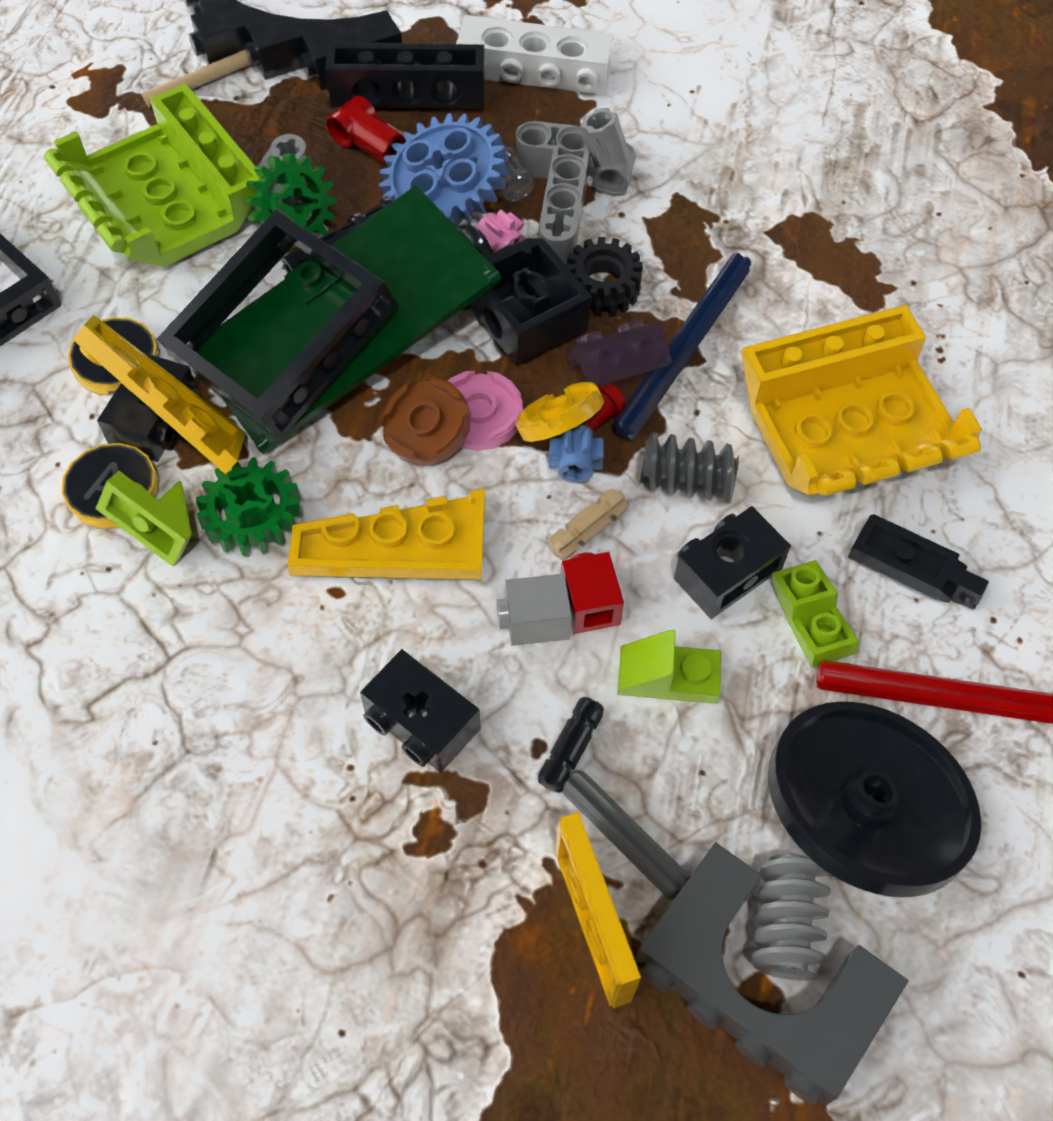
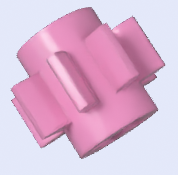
(501, 229)

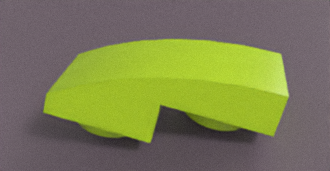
(812, 613)

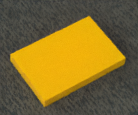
(596, 912)

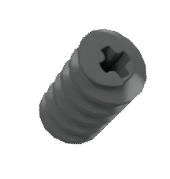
(690, 466)

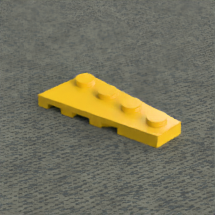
(168, 397)

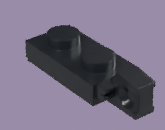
(917, 562)

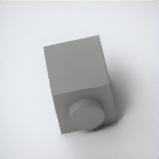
(535, 609)

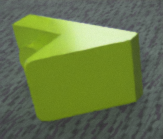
(155, 523)
(665, 671)

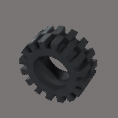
(611, 260)

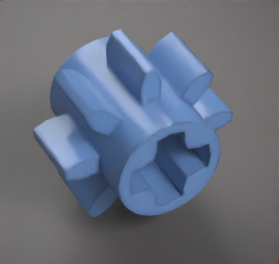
(576, 454)

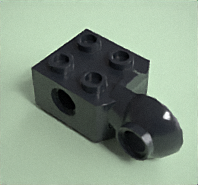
(535, 301)

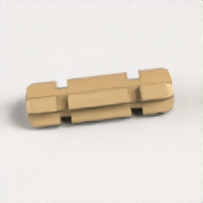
(588, 524)

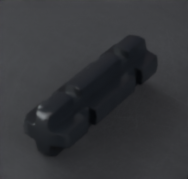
(570, 744)

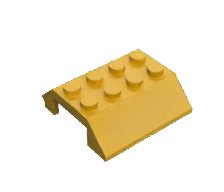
(852, 404)

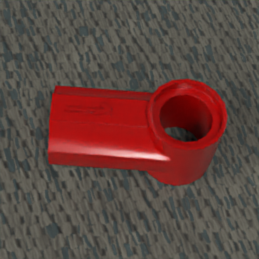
(359, 125)

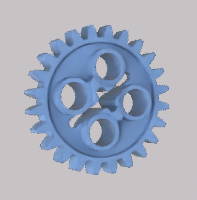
(451, 163)

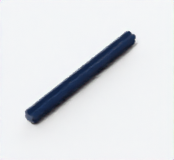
(682, 347)

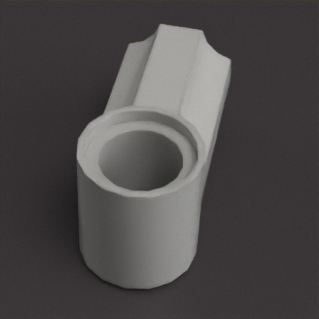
(609, 151)

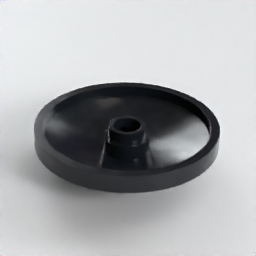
(874, 799)

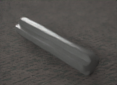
(625, 834)

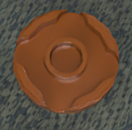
(426, 421)

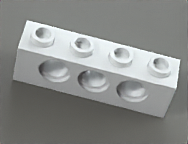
(541, 54)

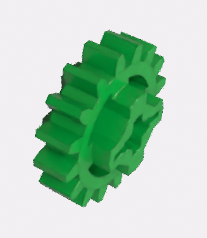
(290, 182)
(249, 506)

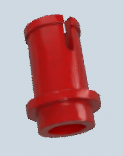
(612, 407)

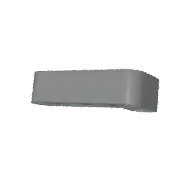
(563, 158)

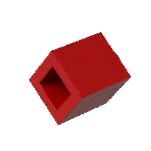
(592, 592)

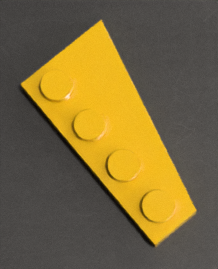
(411, 542)

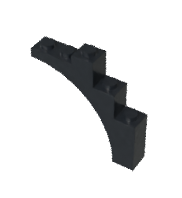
(277, 41)

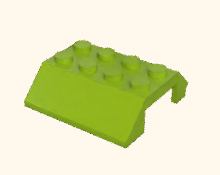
(162, 187)

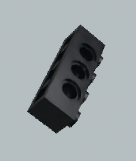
(407, 74)

